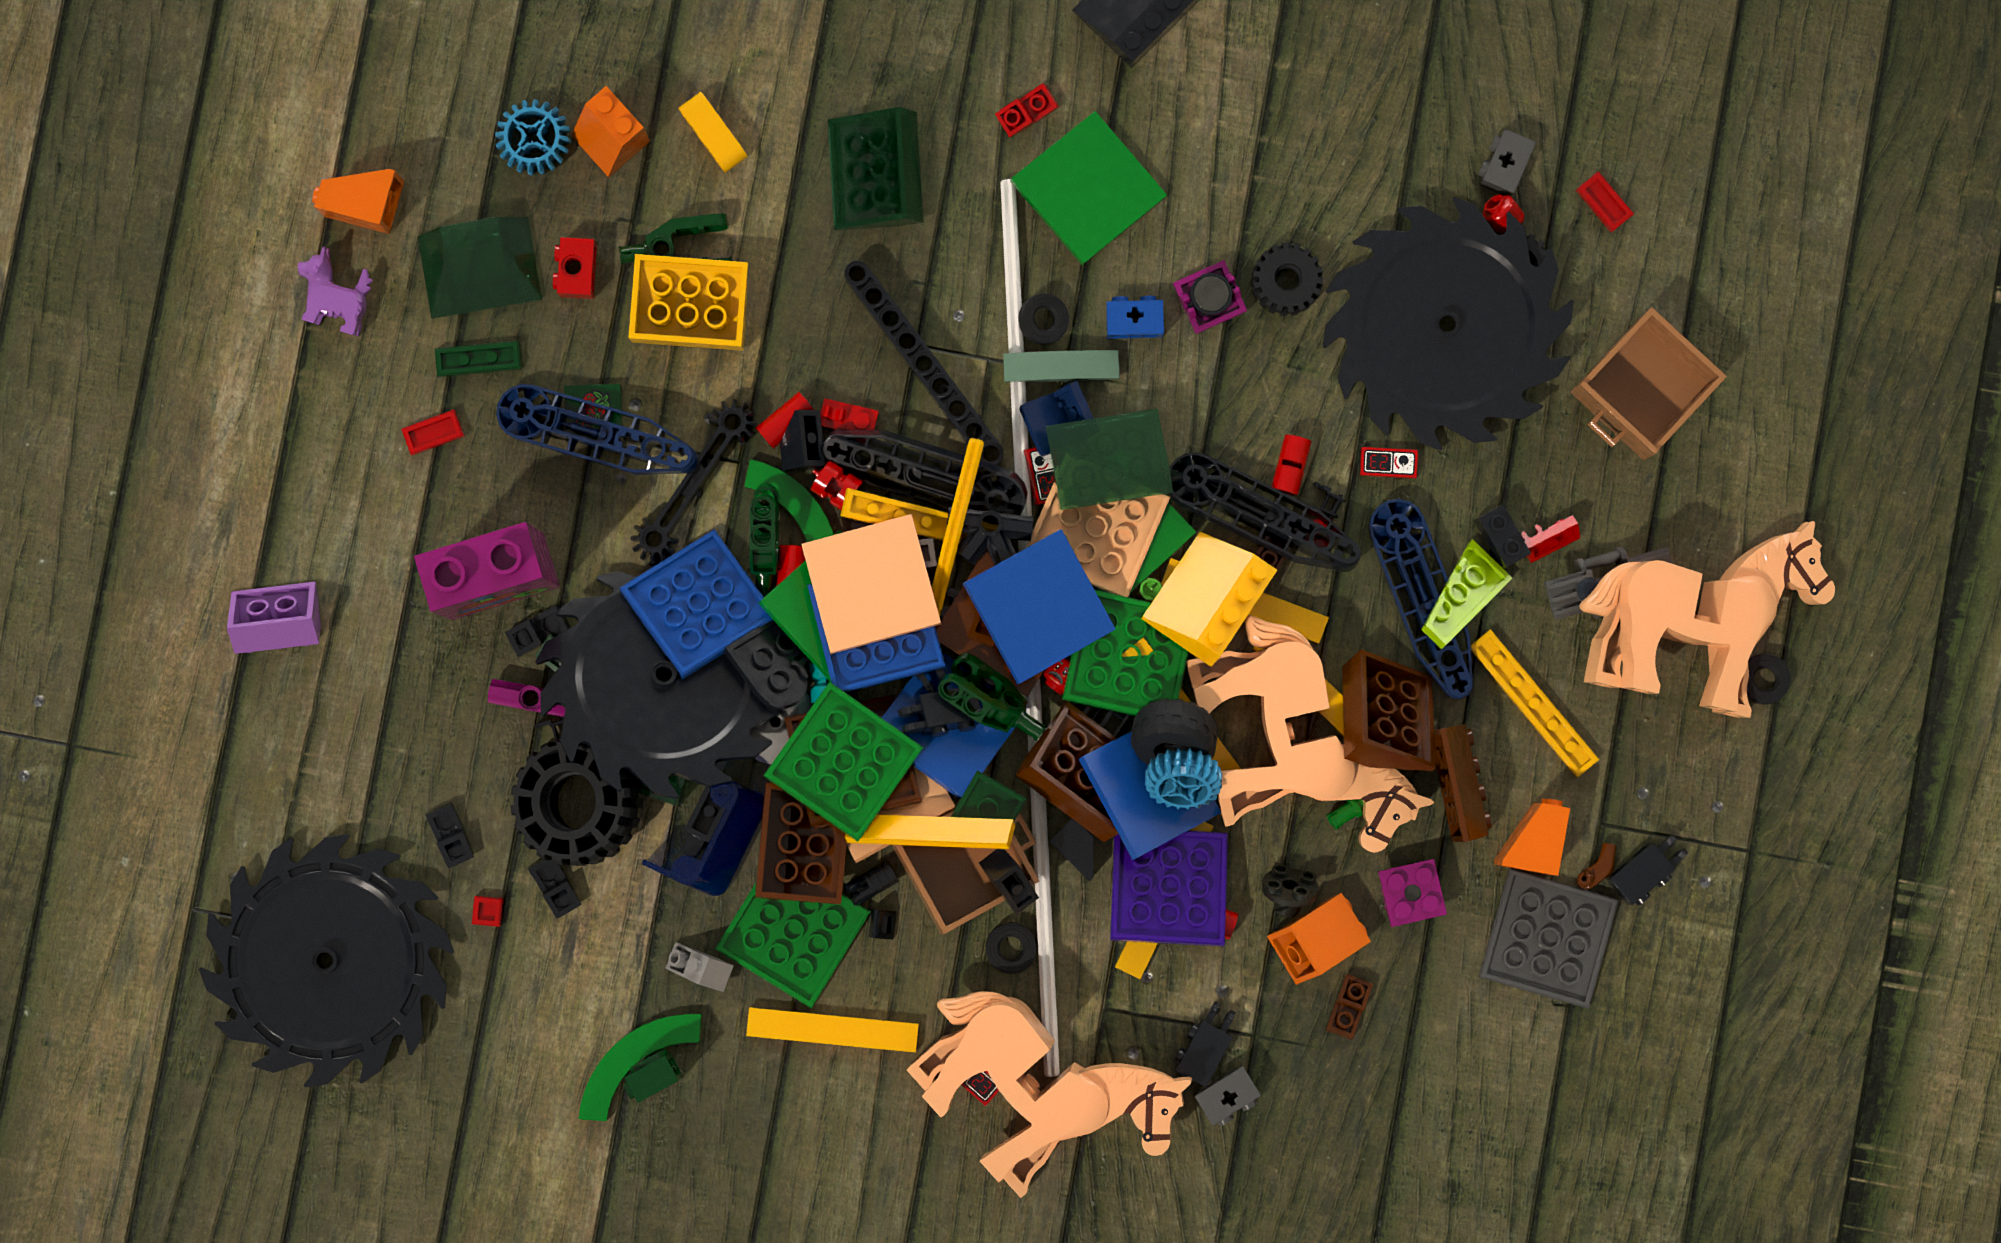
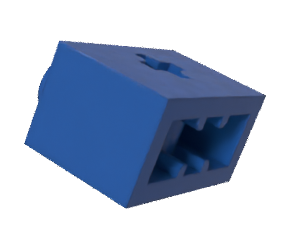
(1148, 326)

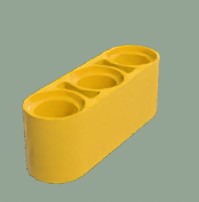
(712, 132)

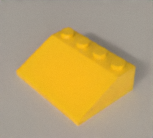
(689, 302)
(1209, 596)

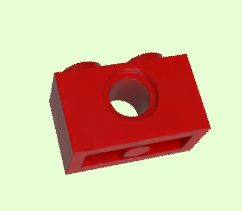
(583, 283)

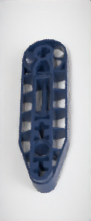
(609, 438)
(1378, 533)

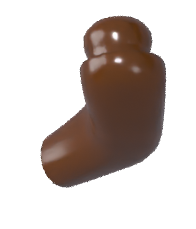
(1600, 870)

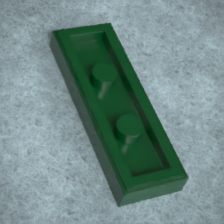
(478, 359)

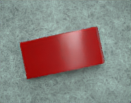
(1027, 110)

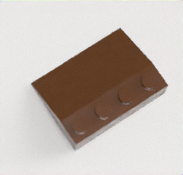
(1387, 714)
(1057, 774)
(1460, 785)
(796, 858)

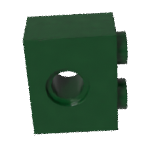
(652, 1076)

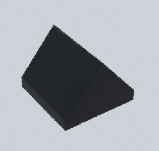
(882, 924)

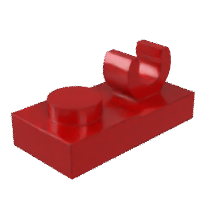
(847, 416)
(1555, 537)

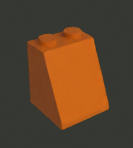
(609, 132)
(361, 199)
(1537, 839)
(1319, 939)

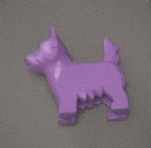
(330, 299)

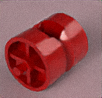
(833, 483)

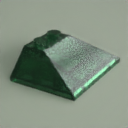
(479, 265)

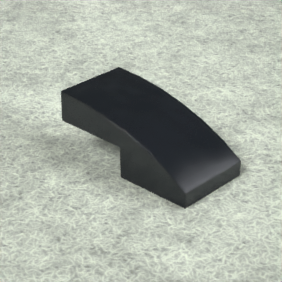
(534, 631)
(450, 835)
(554, 887)

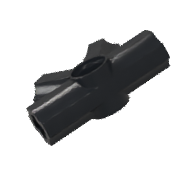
(996, 542)

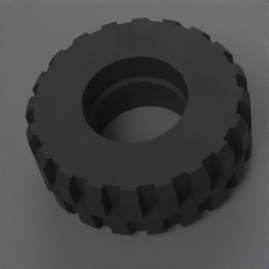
(539, 815)

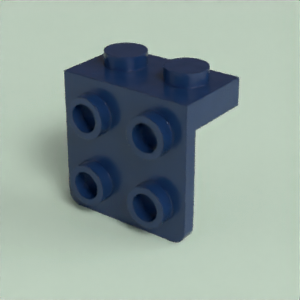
(1056, 408)

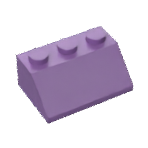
(274, 617)

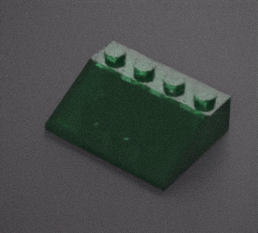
(875, 169)
(1108, 459)

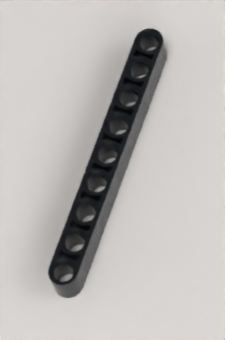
(917, 352)

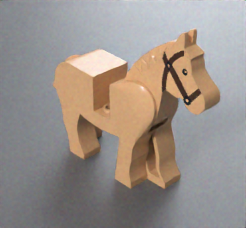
(1661, 600)
(1293, 684)
(1008, 1041)

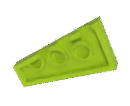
(1468, 590)

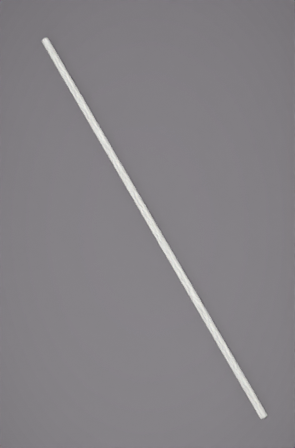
(1034, 705)

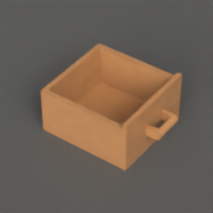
(1647, 385)
(953, 880)

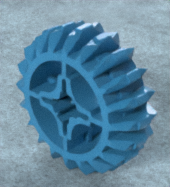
(525, 147)
(1183, 778)

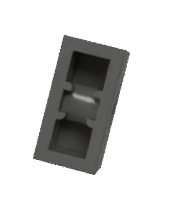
(1517, 151)
(1233, 1081)

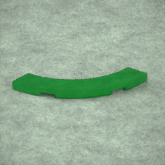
(792, 497)
(627, 1053)

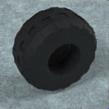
(1172, 726)

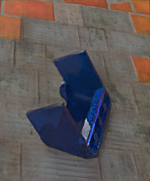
(727, 845)

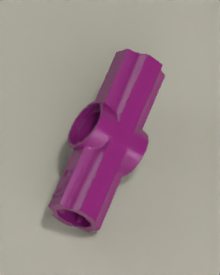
(514, 695)

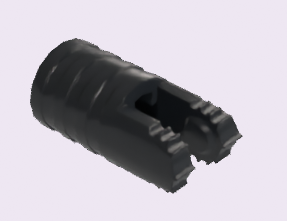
(872, 882)

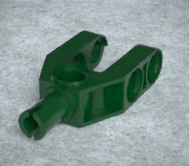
(674, 228)
(764, 545)
(1001, 705)

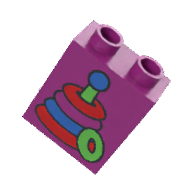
(487, 571)

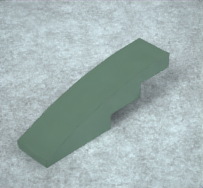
(1061, 366)

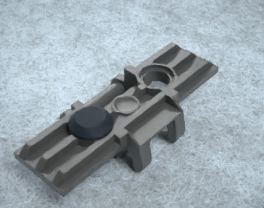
(1570, 590)

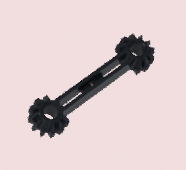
(694, 481)

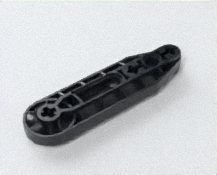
(910, 466)
(1277, 522)

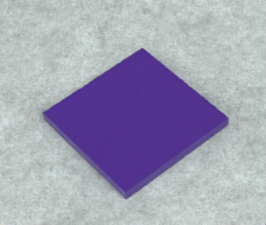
(1171, 891)

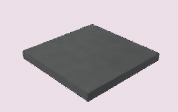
(1548, 938)

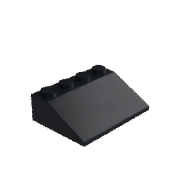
(1132, 25)

